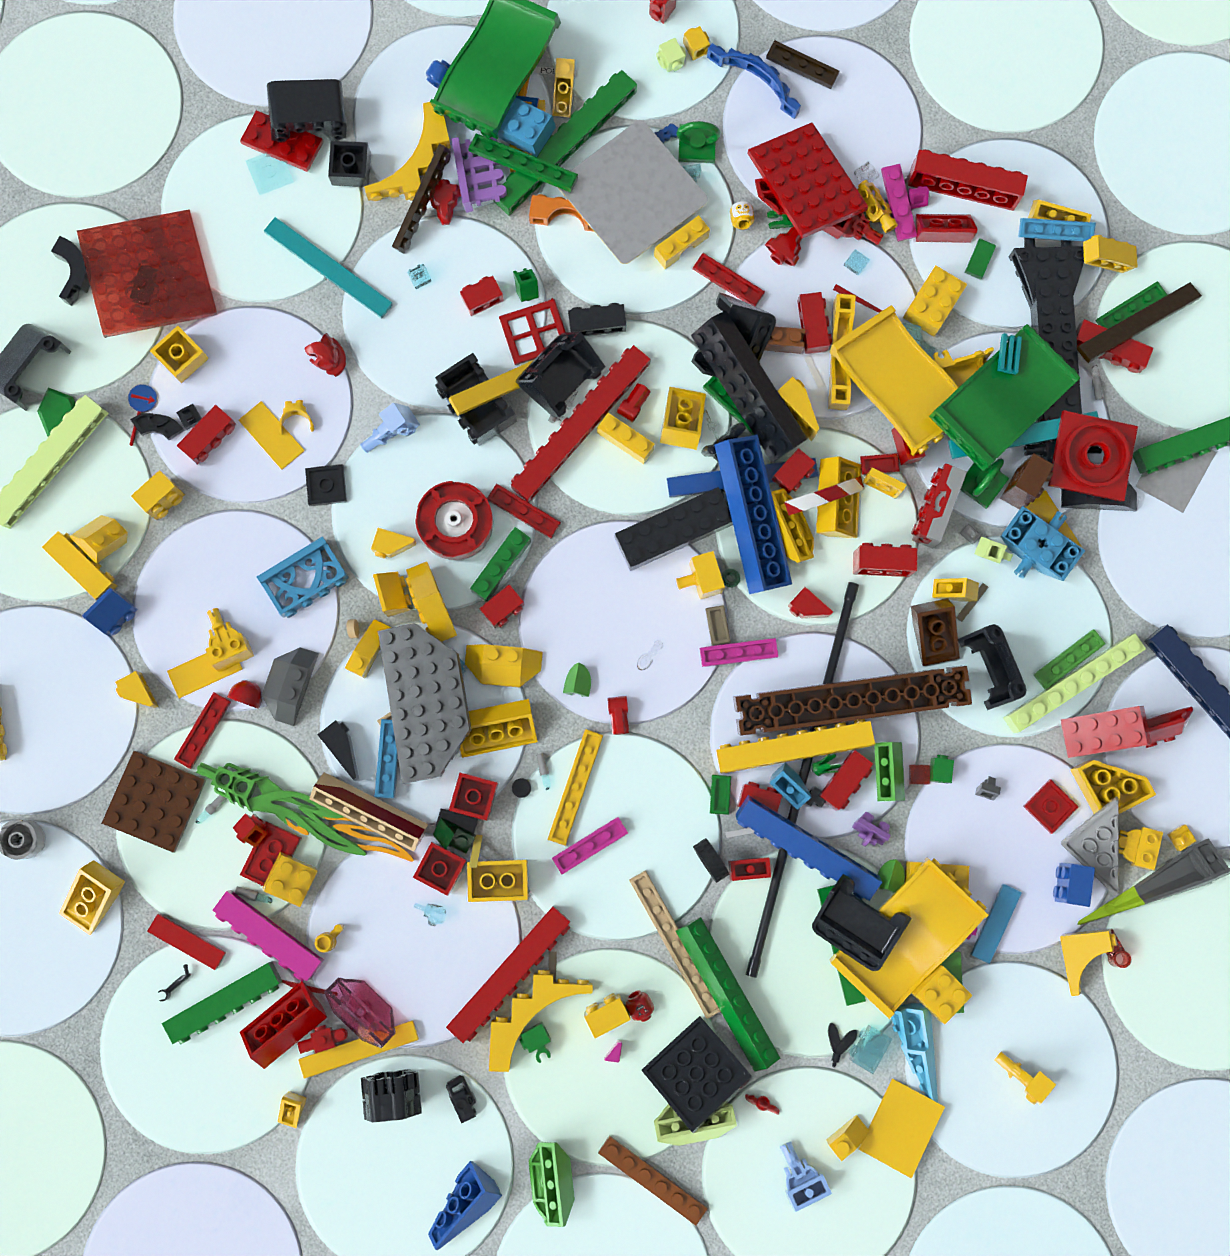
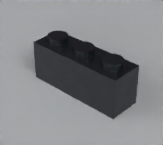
(598, 319)

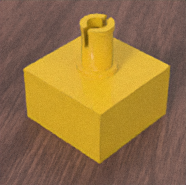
(704, 576)

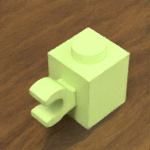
(992, 550)

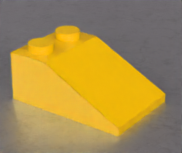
(798, 402)
(683, 418)
(91, 896)

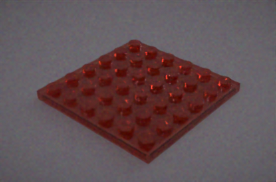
(146, 273)

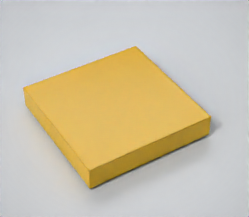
(884, 483)

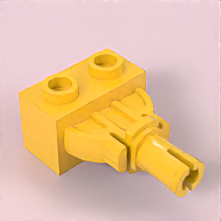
(227, 645)
(1141, 847)
(1036, 1088)

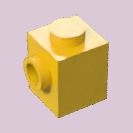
(696, 42)

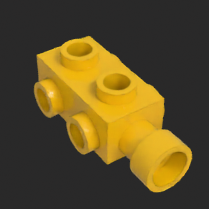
(875, 212)

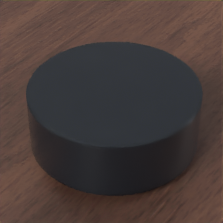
(521, 788)

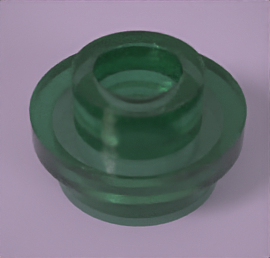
(735, 574)

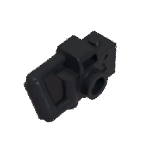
(461, 1100)

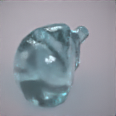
(435, 913)

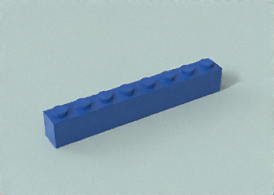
(806, 847)

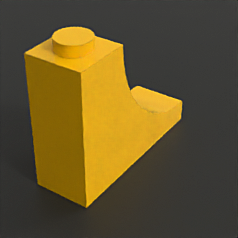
(1080, 949)

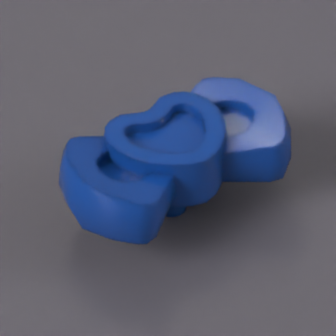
(666, 133)

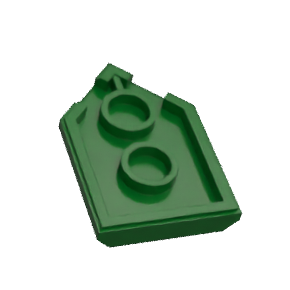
(53, 408)

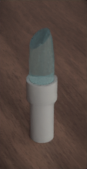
(544, 771)
(210, 809)
(253, 895)

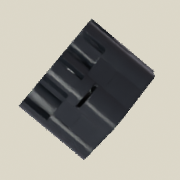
(391, 1099)

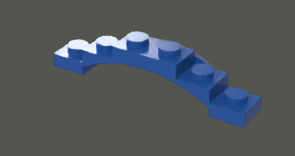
(759, 68)

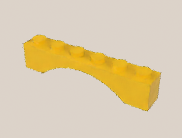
(842, 324)

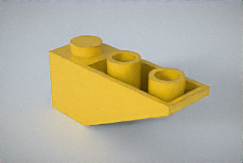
(563, 87)

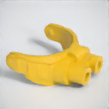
(294, 409)

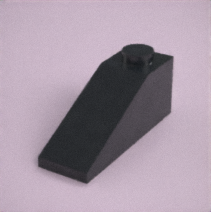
(340, 745)

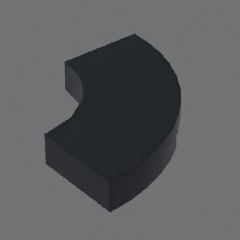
(158, 424)

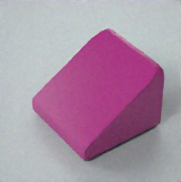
(614, 1053)

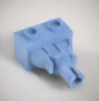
(397, 420)
(804, 1183)

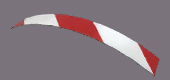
(824, 496)

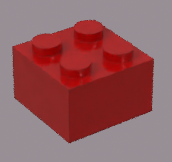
(473, 796)
(440, 868)

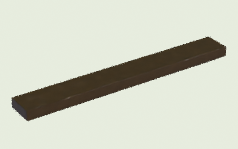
(1138, 322)

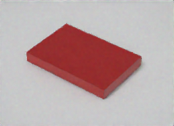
(266, 852)

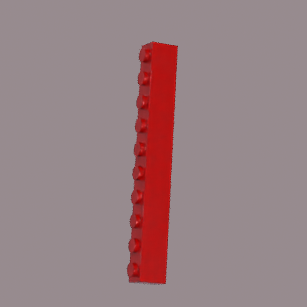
(580, 424)

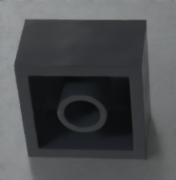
(349, 163)

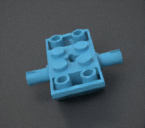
(1057, 552)

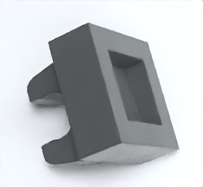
(988, 789)

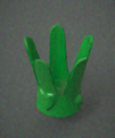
(821, 767)

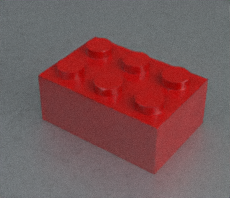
(885, 560)

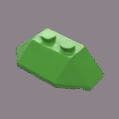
(551, 1183)

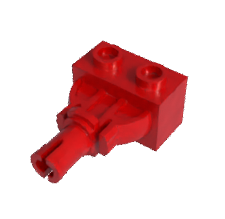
(855, 227)

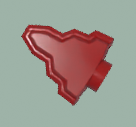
(445, 200)
(785, 247)

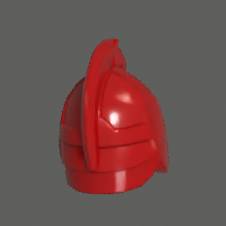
(329, 355)

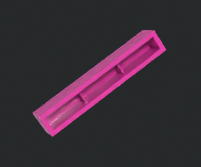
(268, 935)

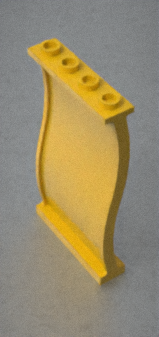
(896, 377)
(939, 923)

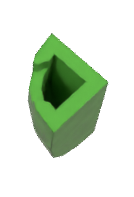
(578, 681)
(892, 875)

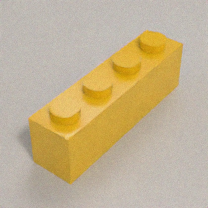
(78, 565)

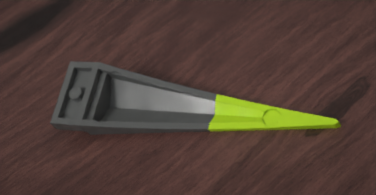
(1189, 870)

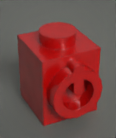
(250, 829)

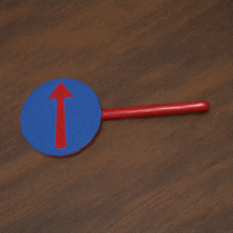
(142, 399)

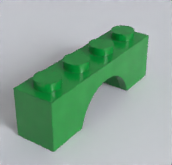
(506, 555)

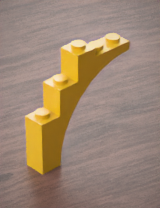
(407, 178)
(506, 1032)

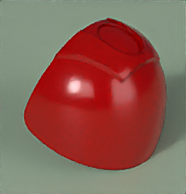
(246, 693)

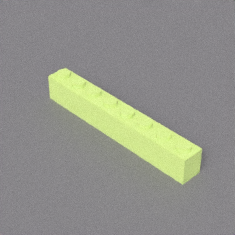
(49, 459)
(1074, 683)

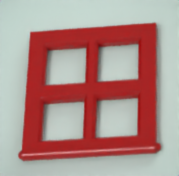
(534, 331)

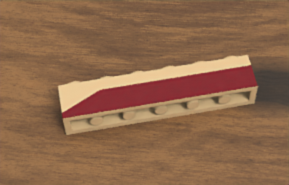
(368, 811)

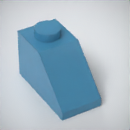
(790, 785)

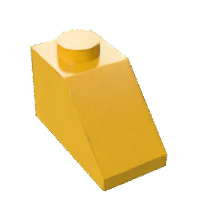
(390, 543)
(956, 589)
(135, 689)
(848, 1137)

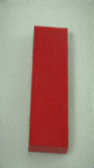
(728, 280)
(523, 511)
(202, 730)
(186, 941)

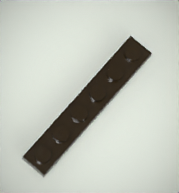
(423, 195)

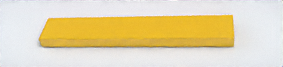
(487, 390)
(575, 787)
(354, 1051)

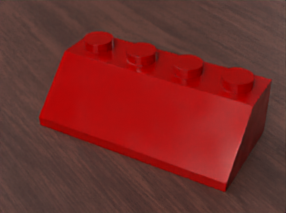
(282, 1025)

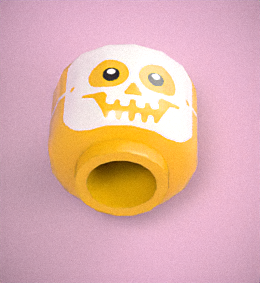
(742, 215)

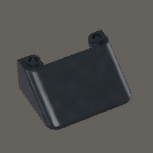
(751, 322)
(19, 354)
(857, 926)

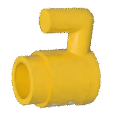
(327, 941)

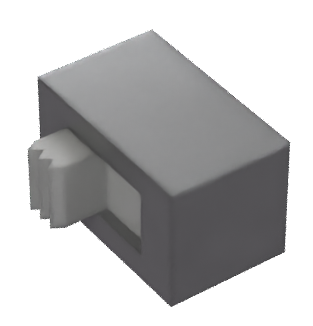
(970, 533)

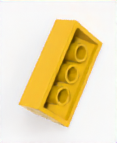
(839, 516)
(499, 728)

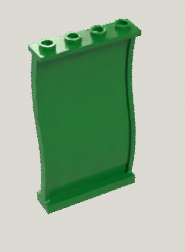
(495, 64)
(1000, 406)

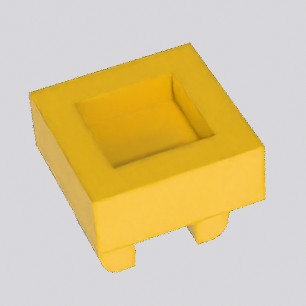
(1181, 837)

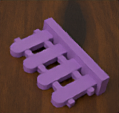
(476, 179)

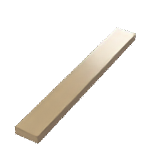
(667, 930)

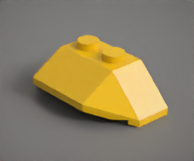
(794, 529)
(503, 664)

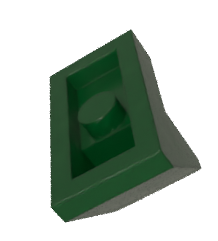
(453, 835)

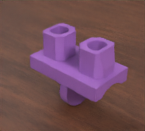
(869, 832)

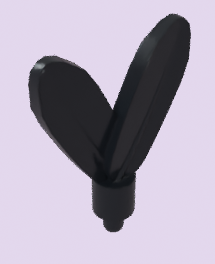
(839, 1046)

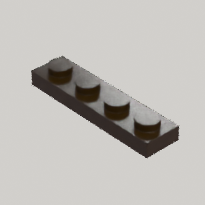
(802, 64)

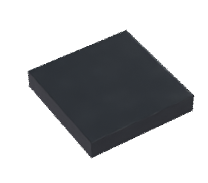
(326, 485)

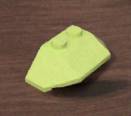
(673, 1131)

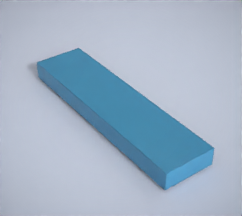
(1056, 229)
(387, 762)
(996, 923)

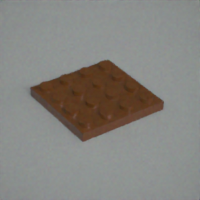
(154, 801)

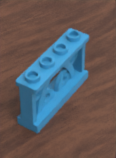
(276, 573)

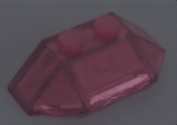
(361, 1010)

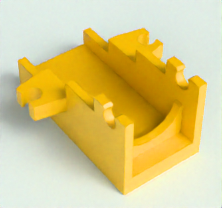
(962, 367)

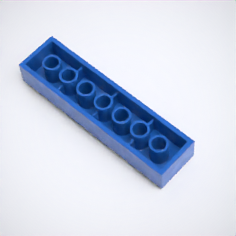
(753, 514)

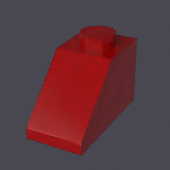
(808, 606)

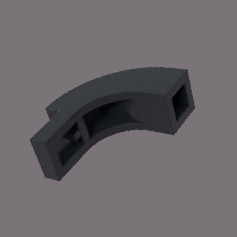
(78, 279)

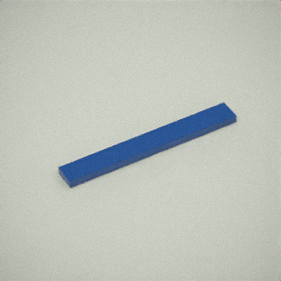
(707, 481)

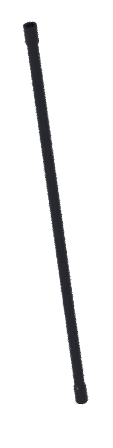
(755, 959)

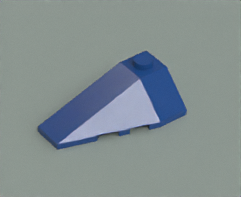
(468, 1202)

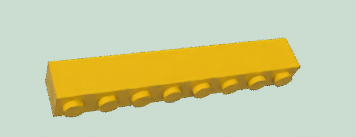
(795, 747)

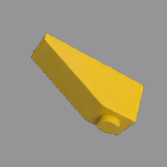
(366, 650)

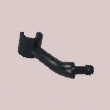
(176, 983)

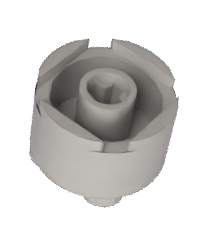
(31, 835)

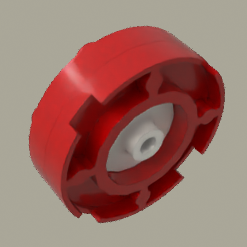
(450, 502)

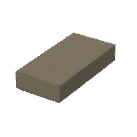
(717, 625)

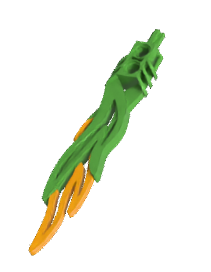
(272, 792)

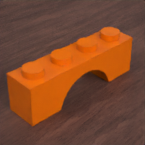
(545, 209)

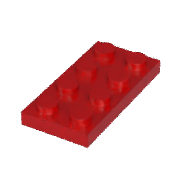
(296, 151)

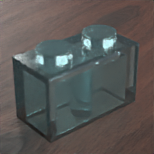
(869, 1048)

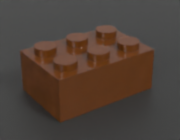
(1027, 481)

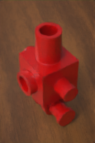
(322, 1039)

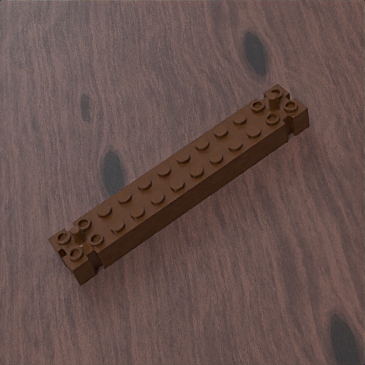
(852, 700)

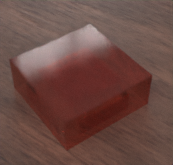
(919, 774)

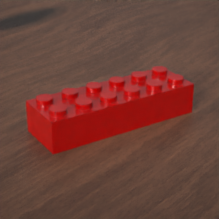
(967, 179)

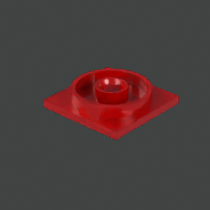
(1071, 463)

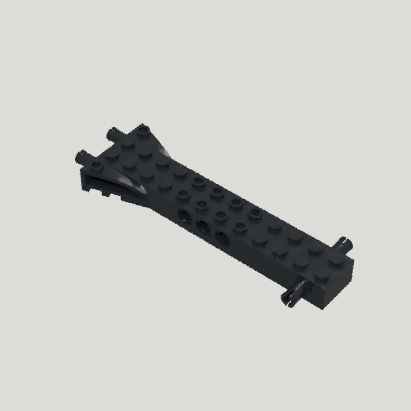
(1049, 286)

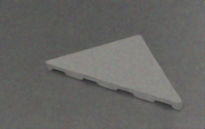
(1097, 845)

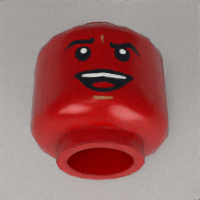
(639, 1006)

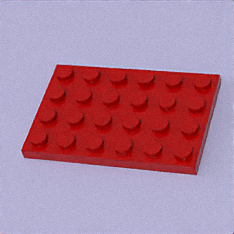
(807, 180)

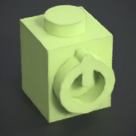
(671, 55)

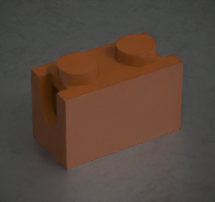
(786, 340)

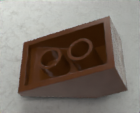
(936, 631)

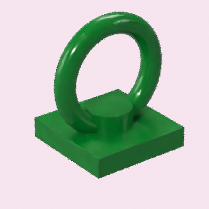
(697, 142)
(986, 484)

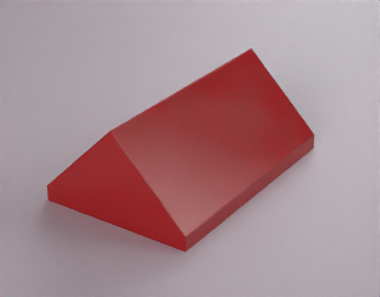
(945, 228)

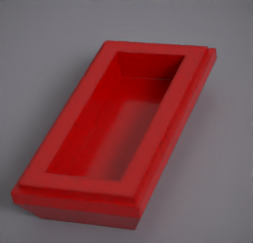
(884, 463)

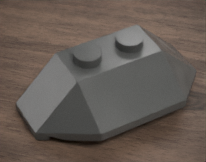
(288, 684)

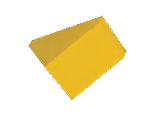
(291, 1109)

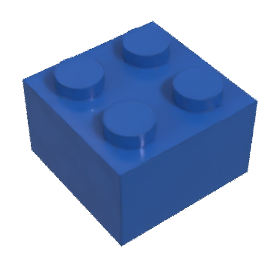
(1074, 884)

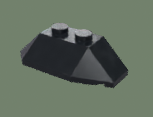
(1078, 500)

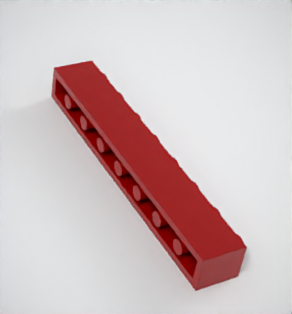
(506, 976)

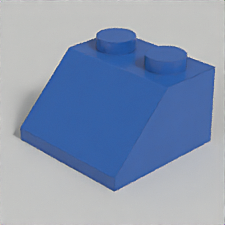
(110, 612)

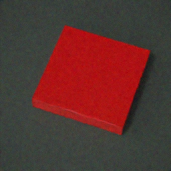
(1050, 806)

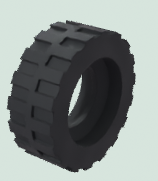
(711, 860)

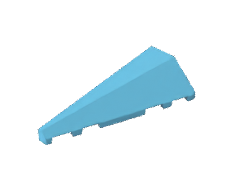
(915, 1030)

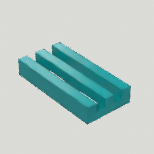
(1016, 354)

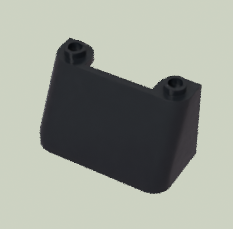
(560, 371)
(999, 663)

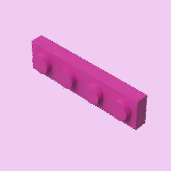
(899, 202)
(738, 652)
(589, 845)

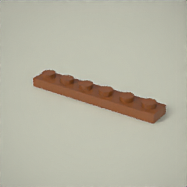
(652, 1180)

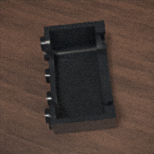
(306, 107)
(481, 422)

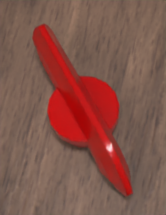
(762, 1103)

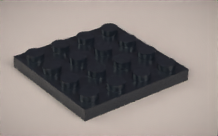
(696, 1074)

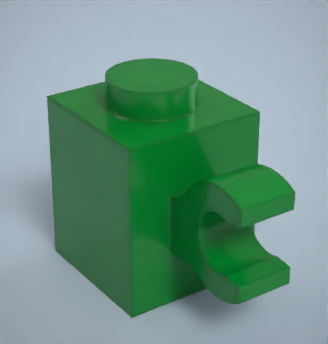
(536, 1039)

